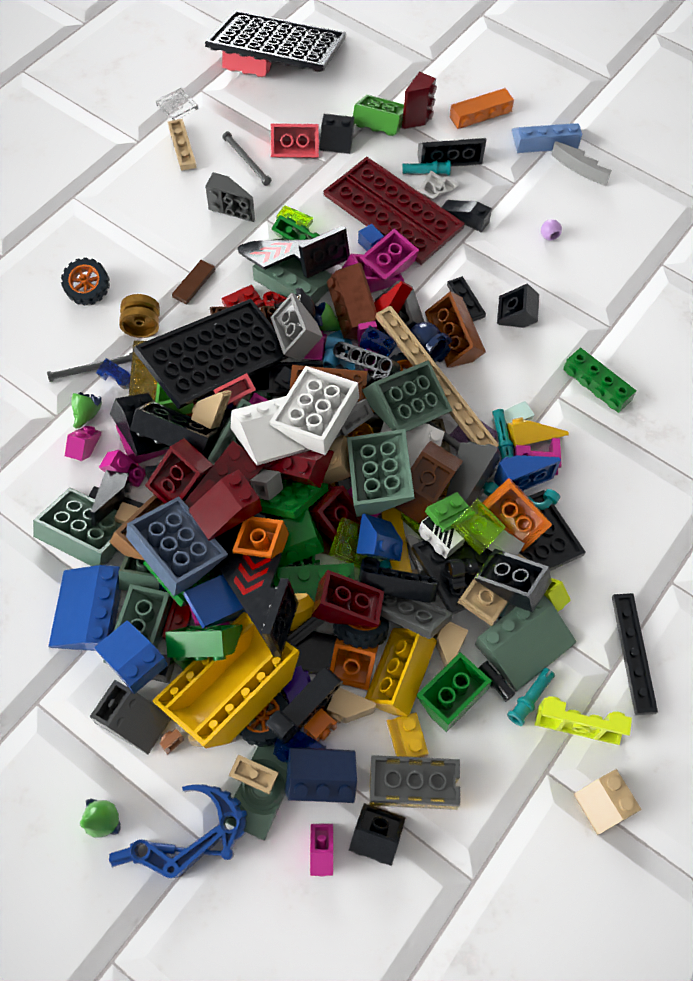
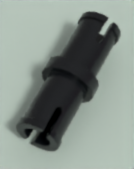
(497, 681)

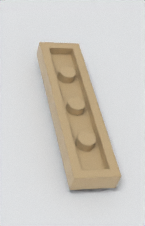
(181, 144)

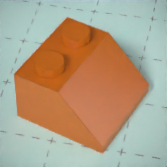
(261, 537)
(353, 664)

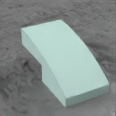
(517, 411)

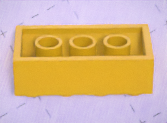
(400, 671)

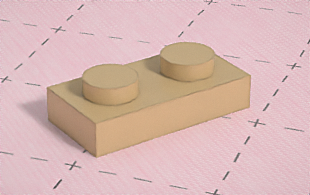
(253, 774)

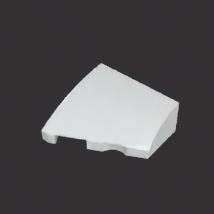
(436, 186)

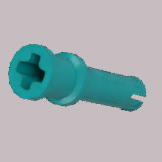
(421, 168)
(507, 445)
(526, 703)

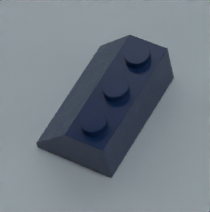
(321, 775)

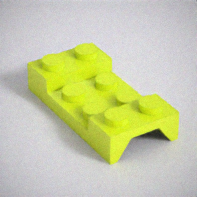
(552, 715)

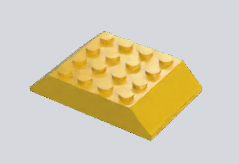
(223, 696)

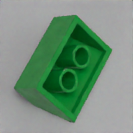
(303, 539)
(202, 642)
(453, 691)

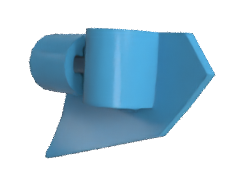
(329, 359)

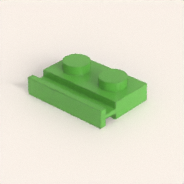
(446, 511)

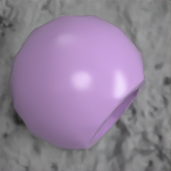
(551, 229)

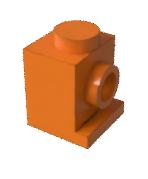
(320, 725)

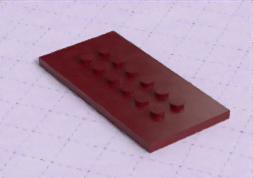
(389, 203)

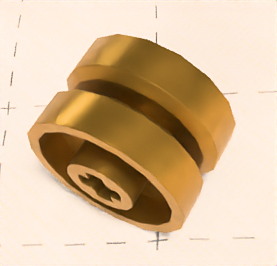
(139, 315)

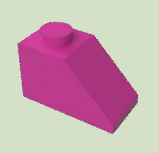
(321, 850)

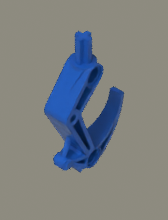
(158, 853)

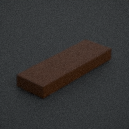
(193, 282)

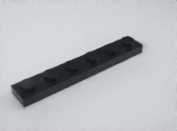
(634, 654)

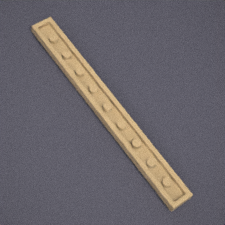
(417, 354)

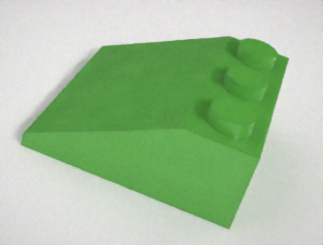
(378, 114)

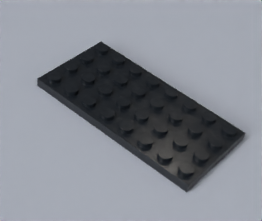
(211, 352)
(552, 549)

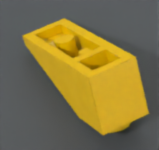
(527, 432)

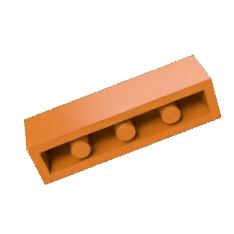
(481, 108)

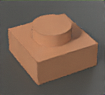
(171, 740)

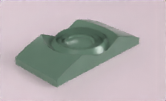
(259, 805)

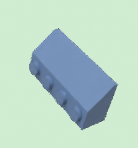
(543, 137)

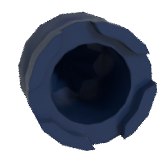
(432, 340)

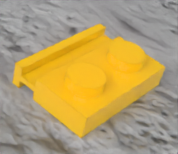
(407, 736)

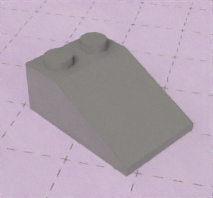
(295, 328)

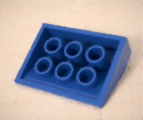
(86, 607)

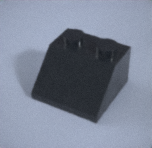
(336, 133)
(518, 307)
(377, 834)

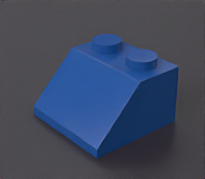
(379, 539)

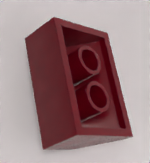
(419, 101)
(304, 467)

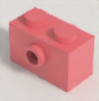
(240, 388)

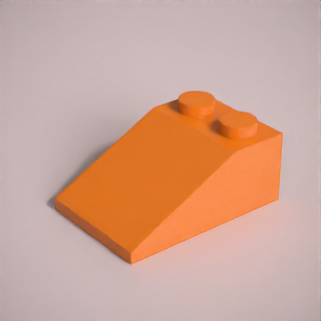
(517, 513)

